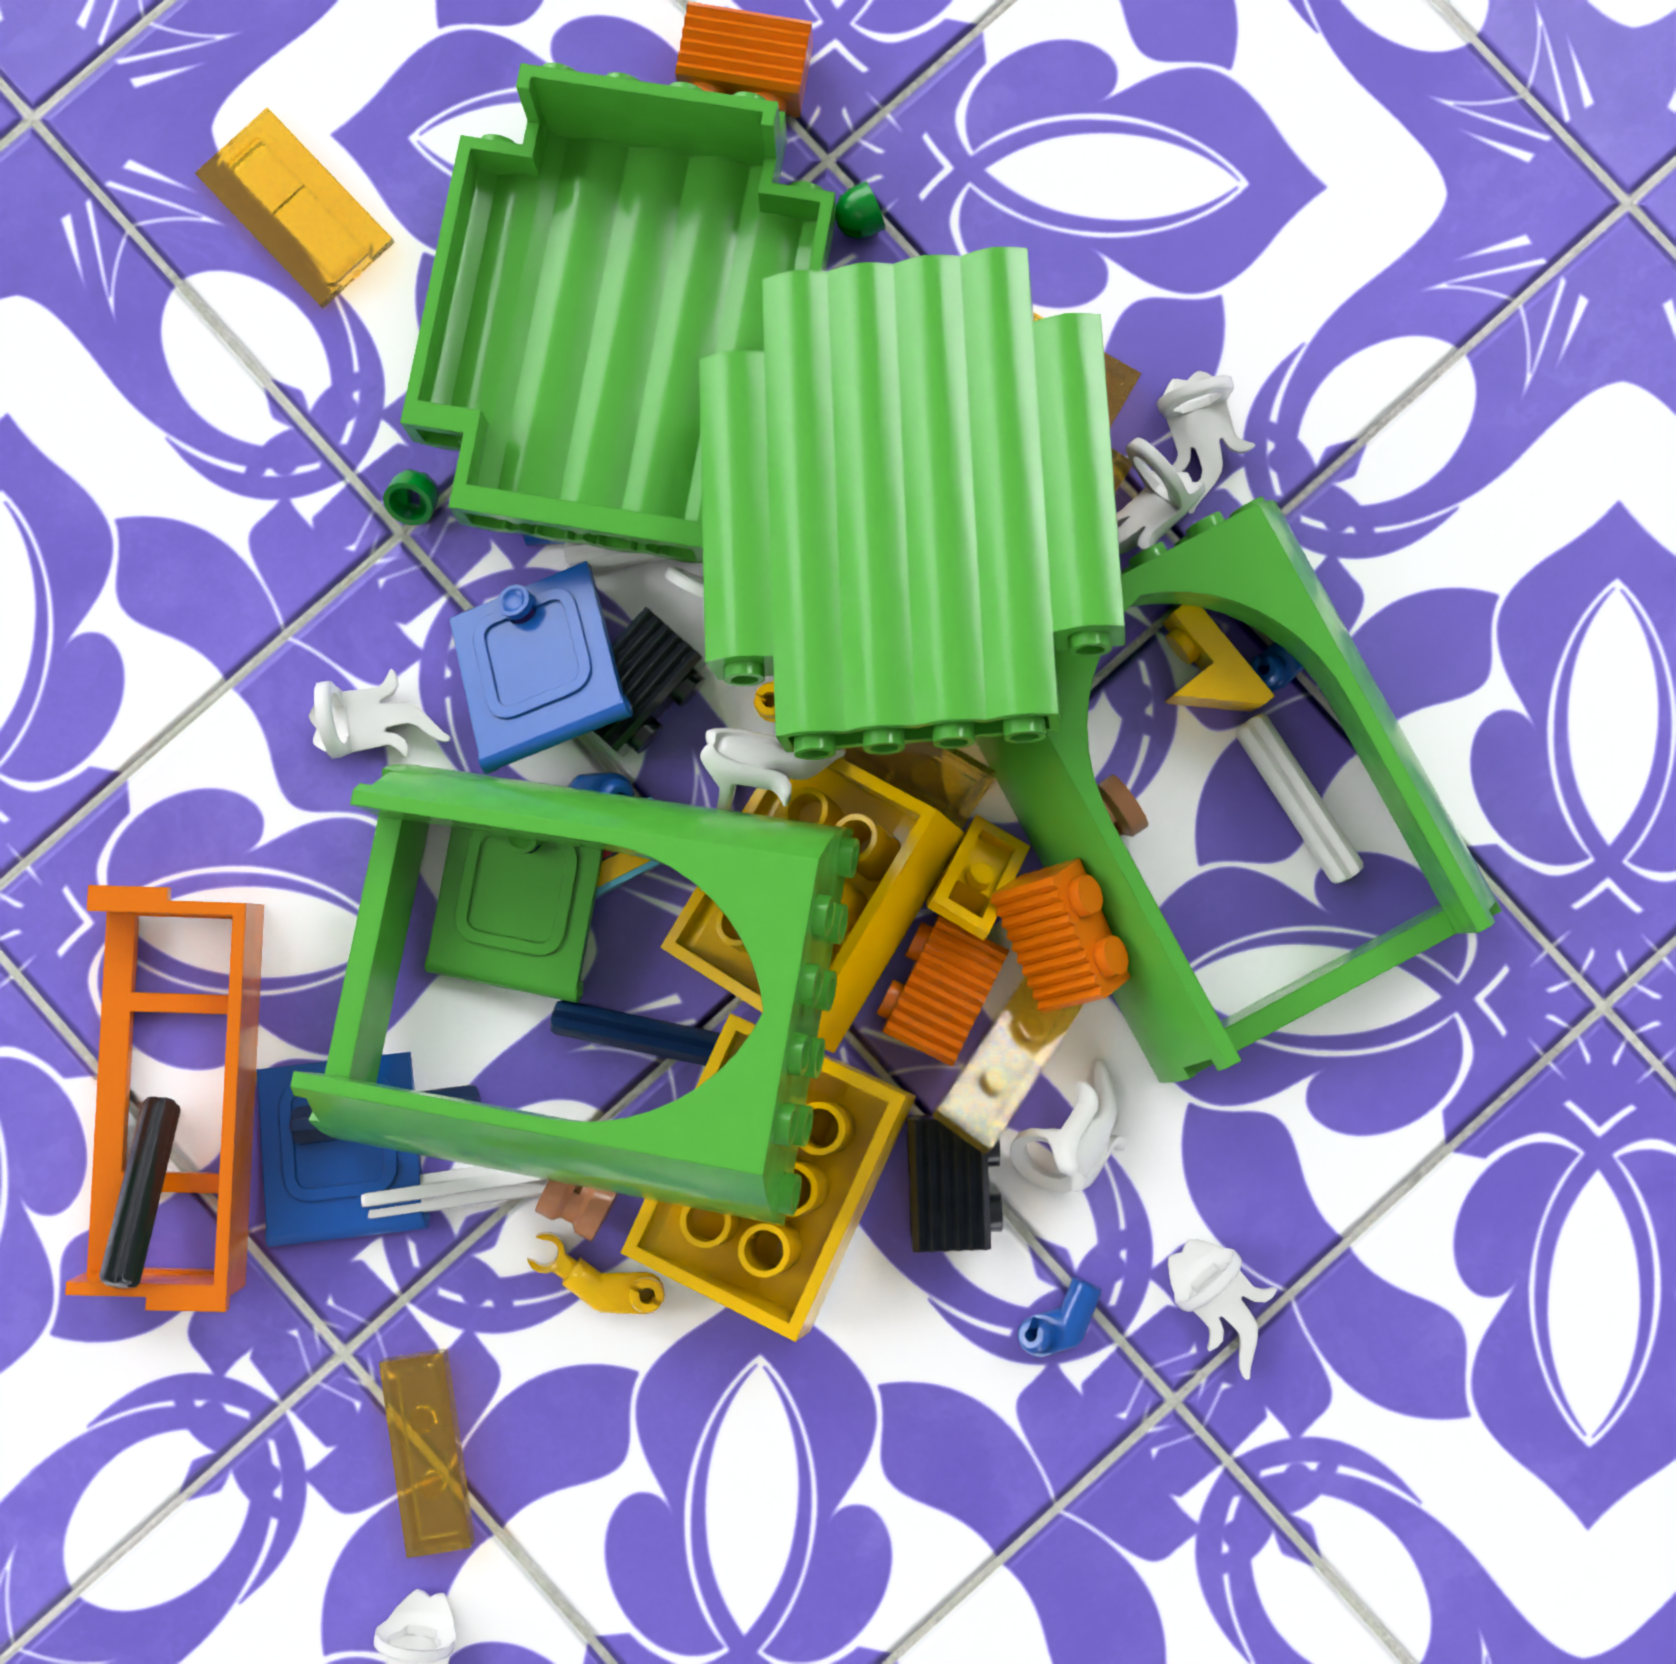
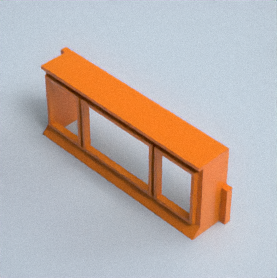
(175, 1287)

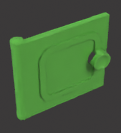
(515, 913)

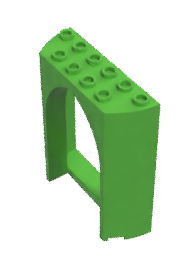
(1261, 577)
(712, 1150)

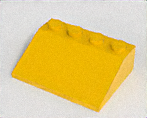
(898, 864)
(768, 1268)

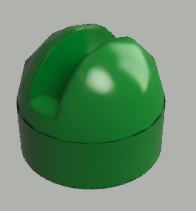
(859, 212)
(399, 495)

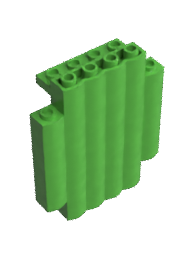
(585, 292)
(909, 505)

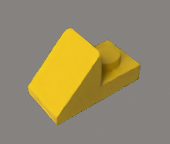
(1225, 676)
(978, 868)

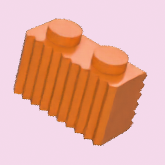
(746, 52)
(1062, 936)
(942, 990)

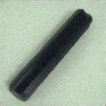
(140, 1193)

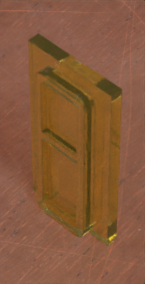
(295, 207)

